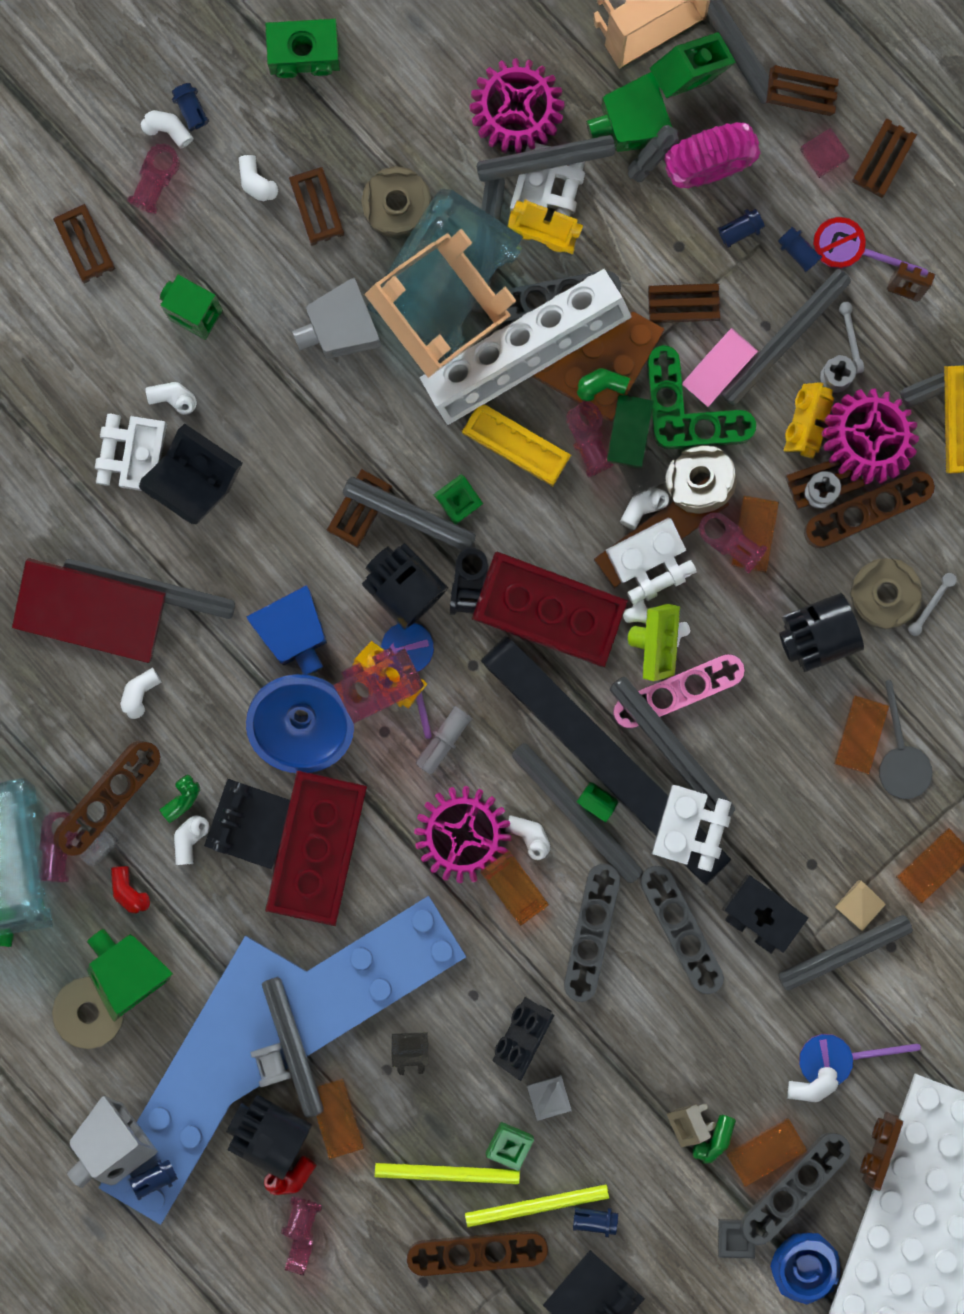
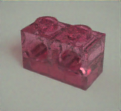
(381, 689)

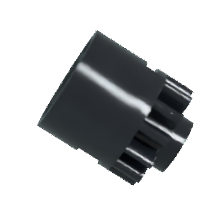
(403, 584)
(821, 633)
(267, 1136)

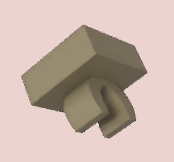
(689, 1125)

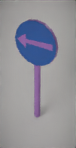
(420, 650)
(833, 1052)

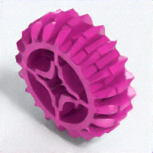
(537, 87)
(712, 155)
(898, 435)
(435, 823)

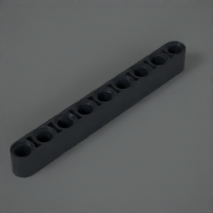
(588, 743)

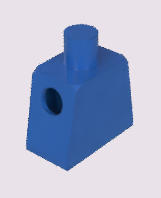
(292, 629)

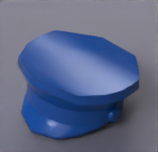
(806, 1267)

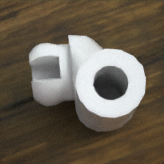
(169, 123)
(254, 183)
(174, 394)
(646, 503)
(134, 691)
(533, 835)
(186, 836)
(816, 1090)

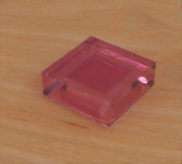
(824, 152)

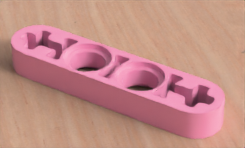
(676, 687)

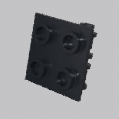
(248, 824)
(523, 1037)
(593, 1290)

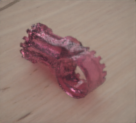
(153, 180)
(589, 437)
(730, 539)
(52, 860)
(299, 1229)

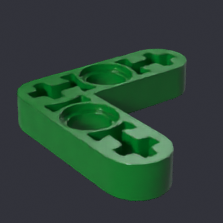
(675, 414)

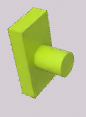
(658, 641)

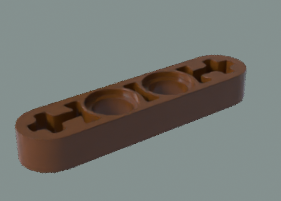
(869, 510)
(111, 802)
(476, 1247)

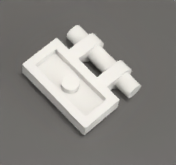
(538, 186)
(141, 452)
(646, 550)
(680, 825)

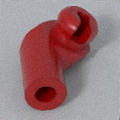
(125, 894)
(293, 1180)

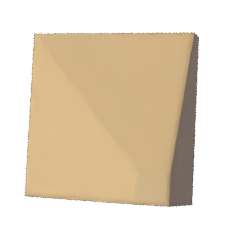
(860, 905)

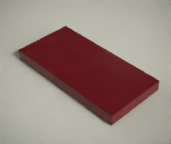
(549, 609)
(88, 610)
(315, 848)

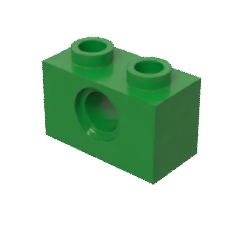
(286, 36)
(692, 65)
(190, 306)

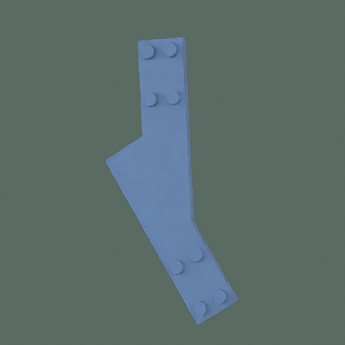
(326, 1001)

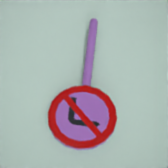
(843, 243)

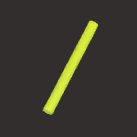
(447, 1173)
(536, 1205)

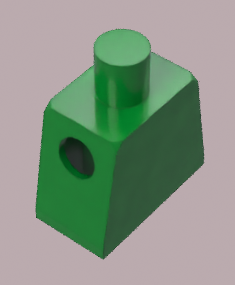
(631, 114)
(124, 972)

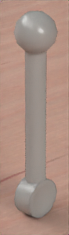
(846, 309)
(948, 581)

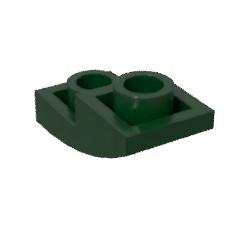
(630, 431)

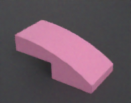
(720, 367)

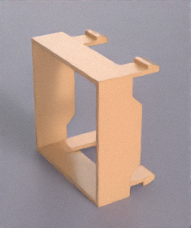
(646, 24)
(452, 250)

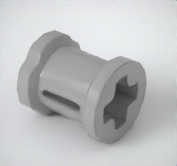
(848, 373)
(832, 485)
(270, 1065)

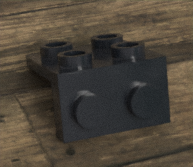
(191, 475)

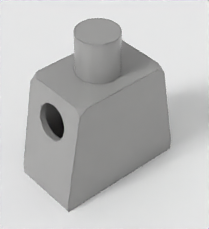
(339, 323)
(108, 1145)

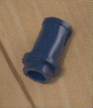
(190, 106)
(741, 227)
(799, 249)
(153, 1179)
(596, 1221)

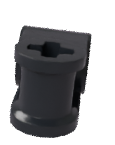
(467, 585)

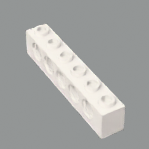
(527, 346)

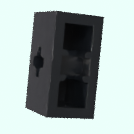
(785, 918)

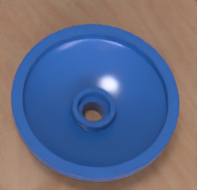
(293, 740)

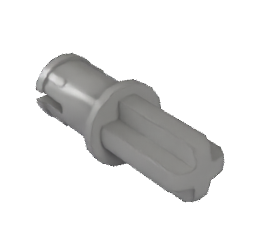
(443, 740)

